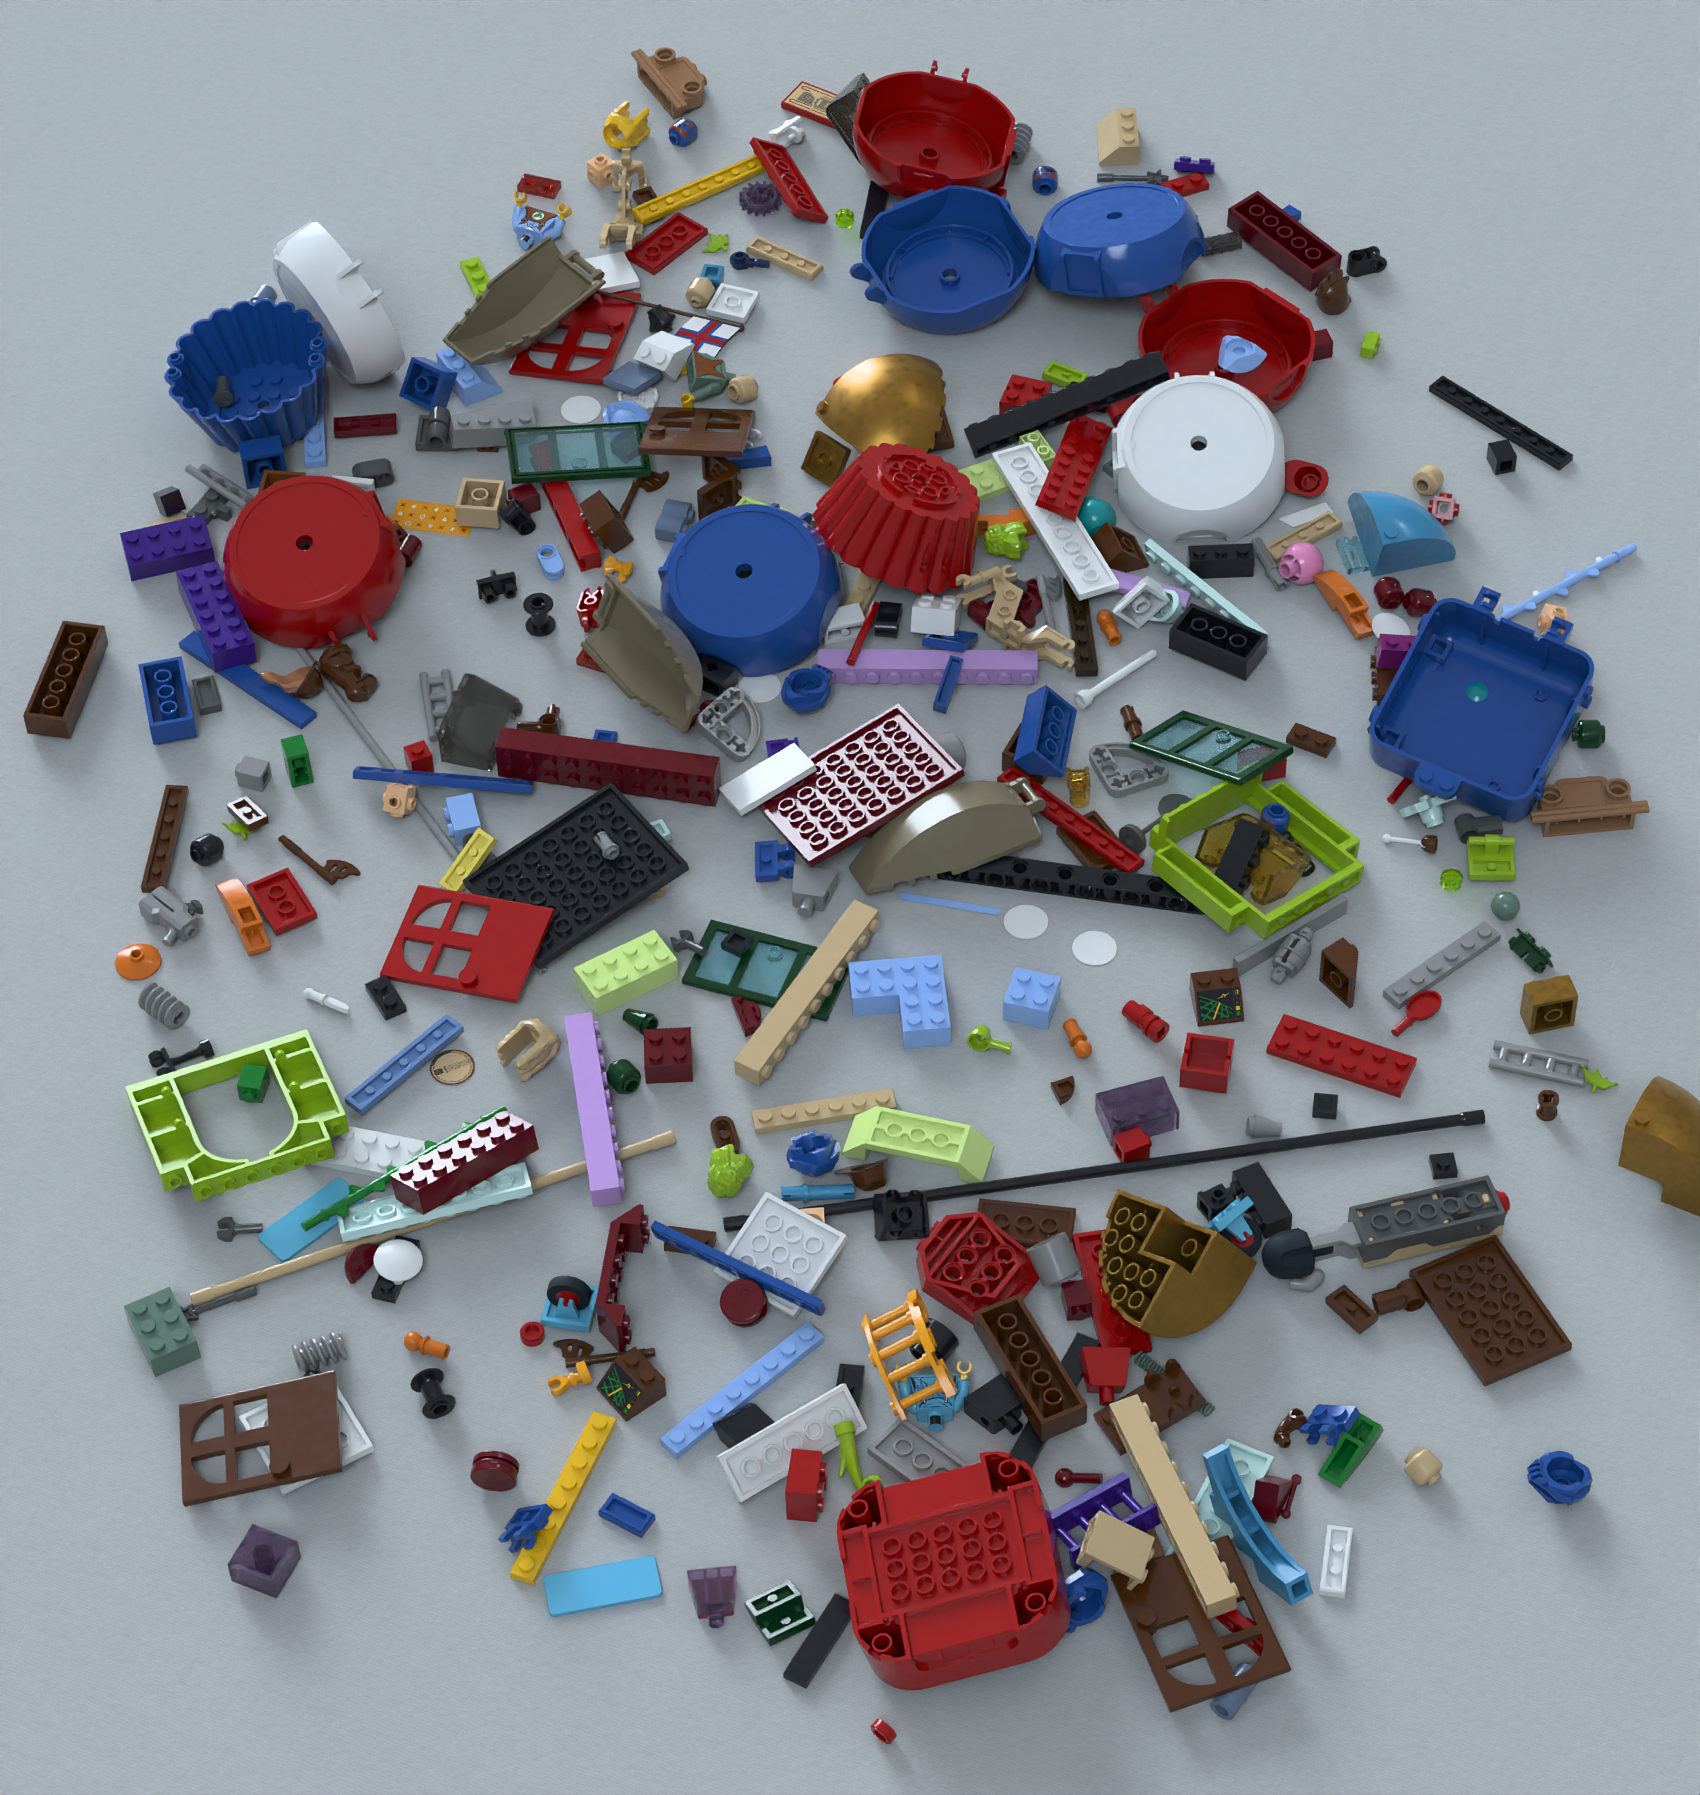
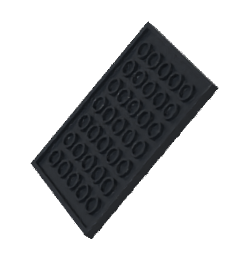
(567, 870)

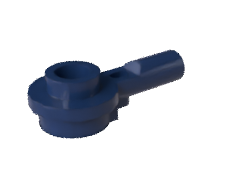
(741, 260)

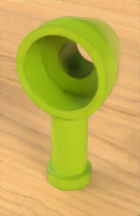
(980, 1040)

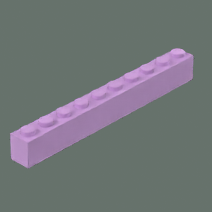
(928, 666)
(592, 1109)

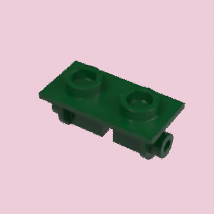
(1537, 956)

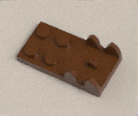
(1168, 1397)

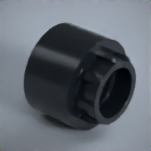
(945, 1340)

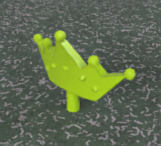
(717, 243)
(237, 829)
(1596, 1079)

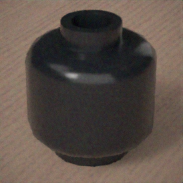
(206, 849)

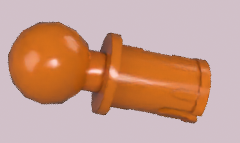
(1109, 627)
(1082, 1048)
(413, 1341)

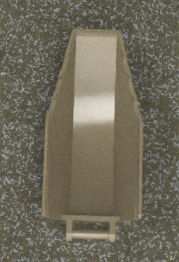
(523, 304)
(645, 655)
(950, 832)

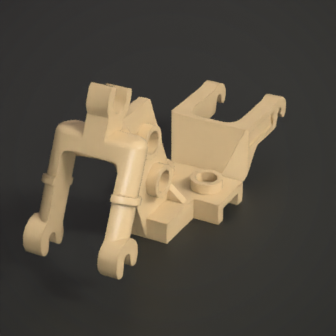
(625, 224)
(1002, 614)

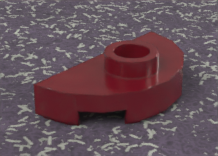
(747, 1014)
(359, 1261)

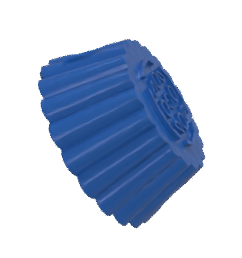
(270, 359)

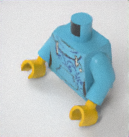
(937, 1407)

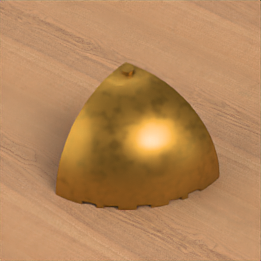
(887, 402)
(1665, 1142)
(1167, 1270)

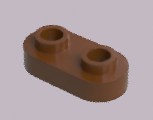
(726, 1137)

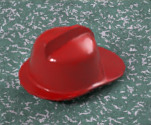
(1305, 478)

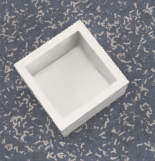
(935, 614)

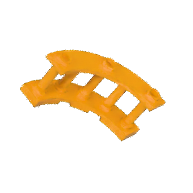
(917, 1316)

